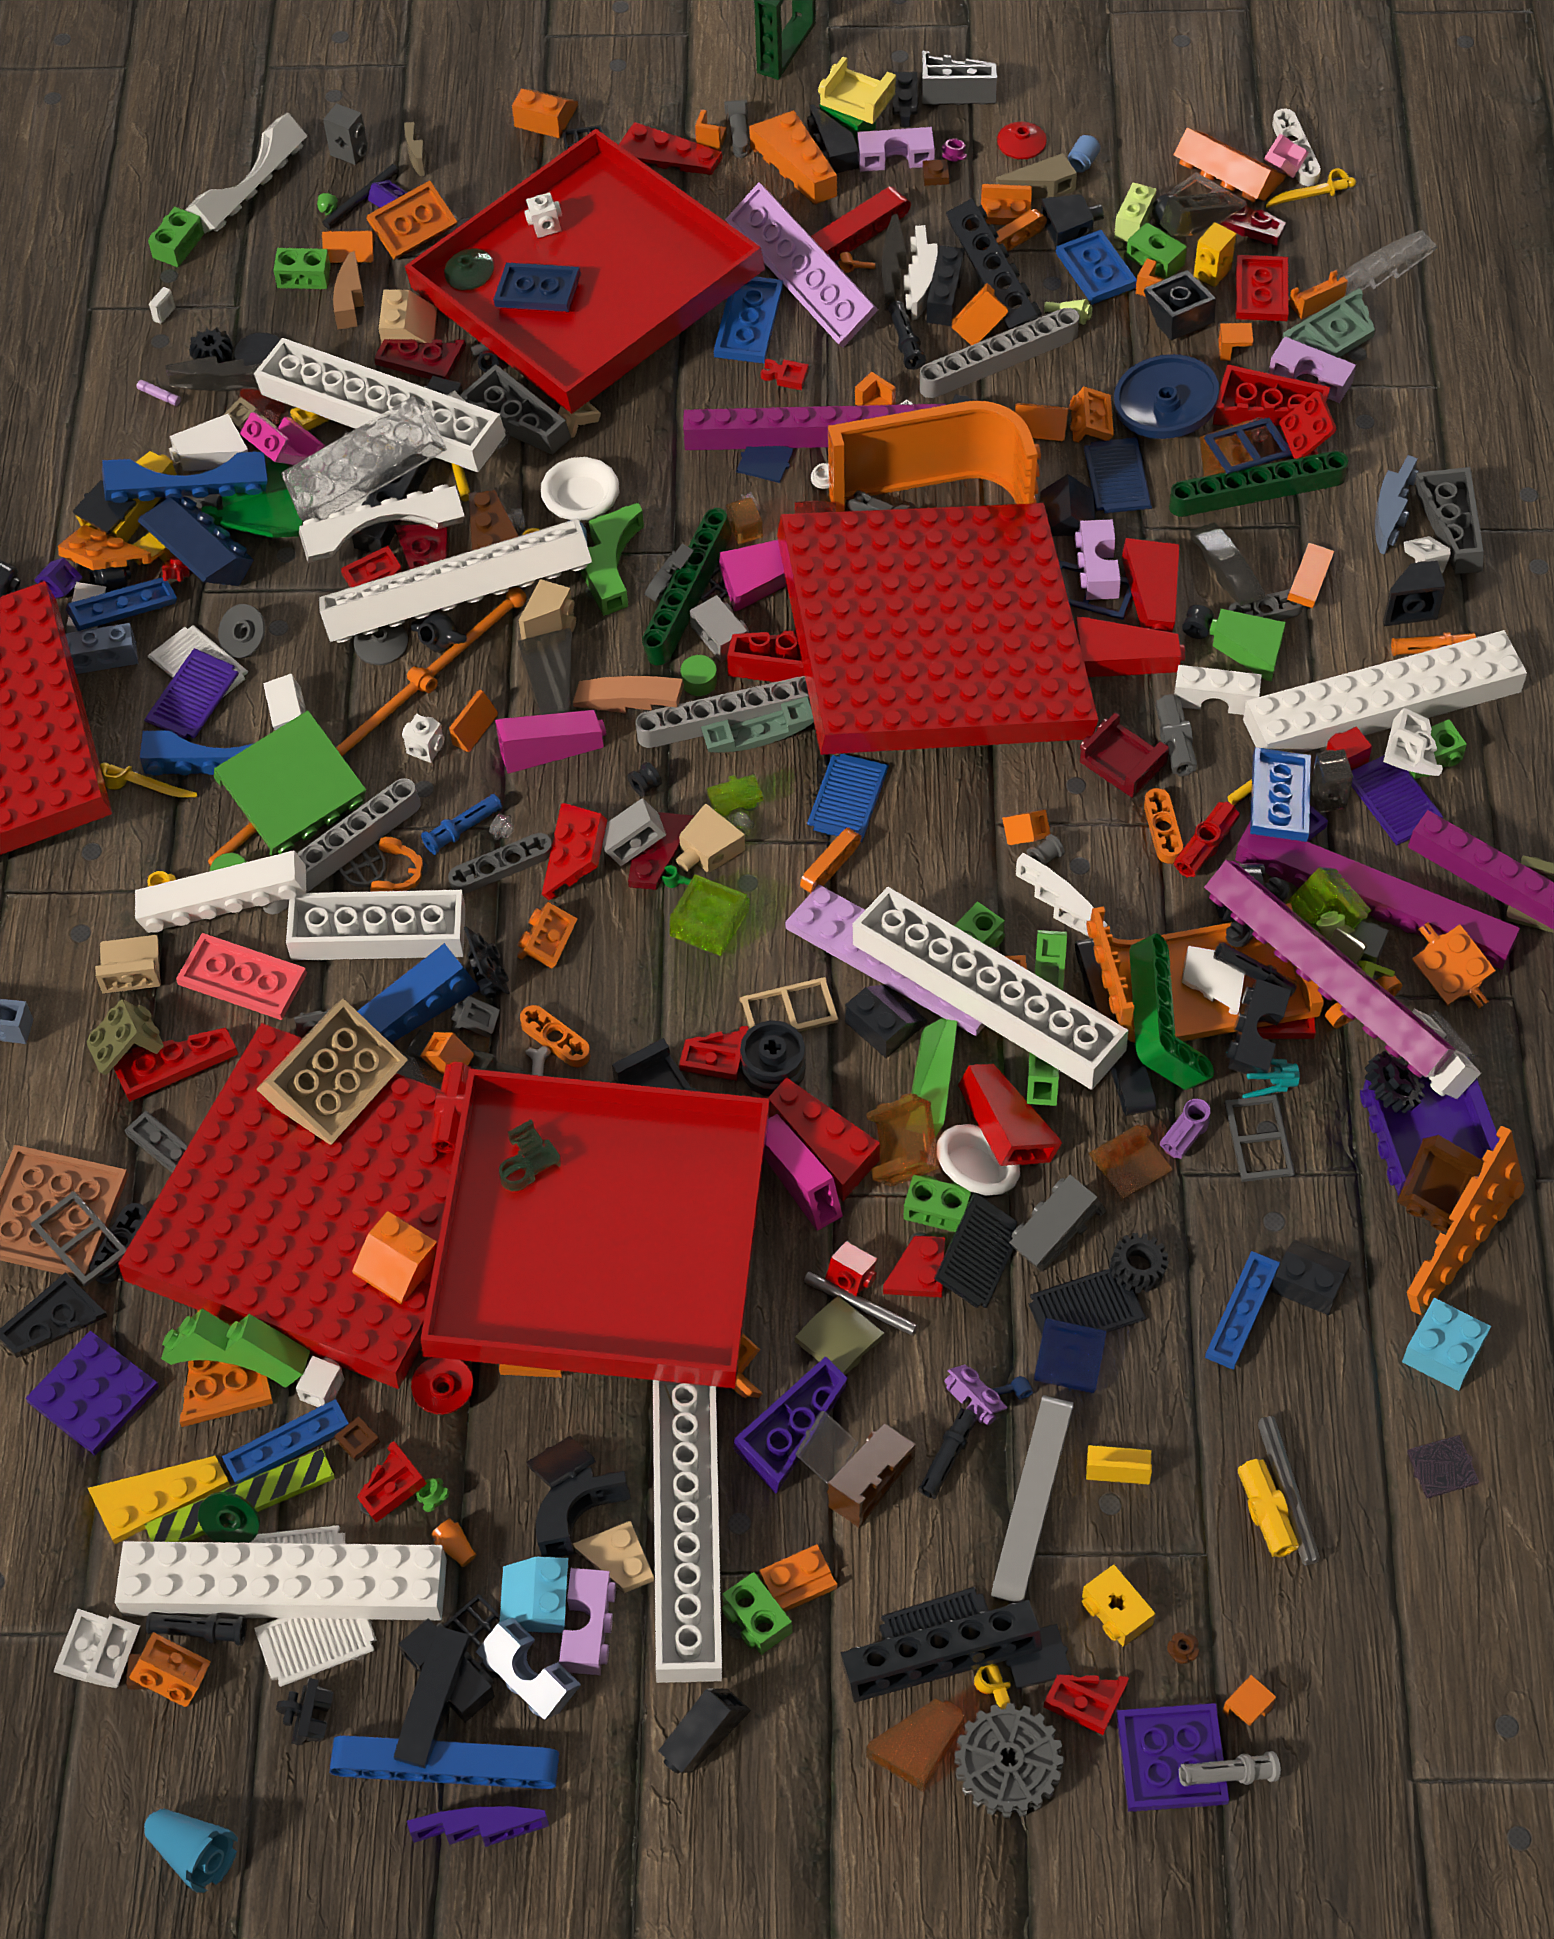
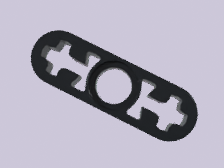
(119, 1229)

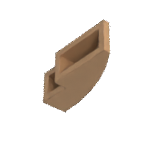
(347, 293)

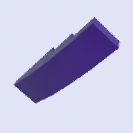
(492, 1823)

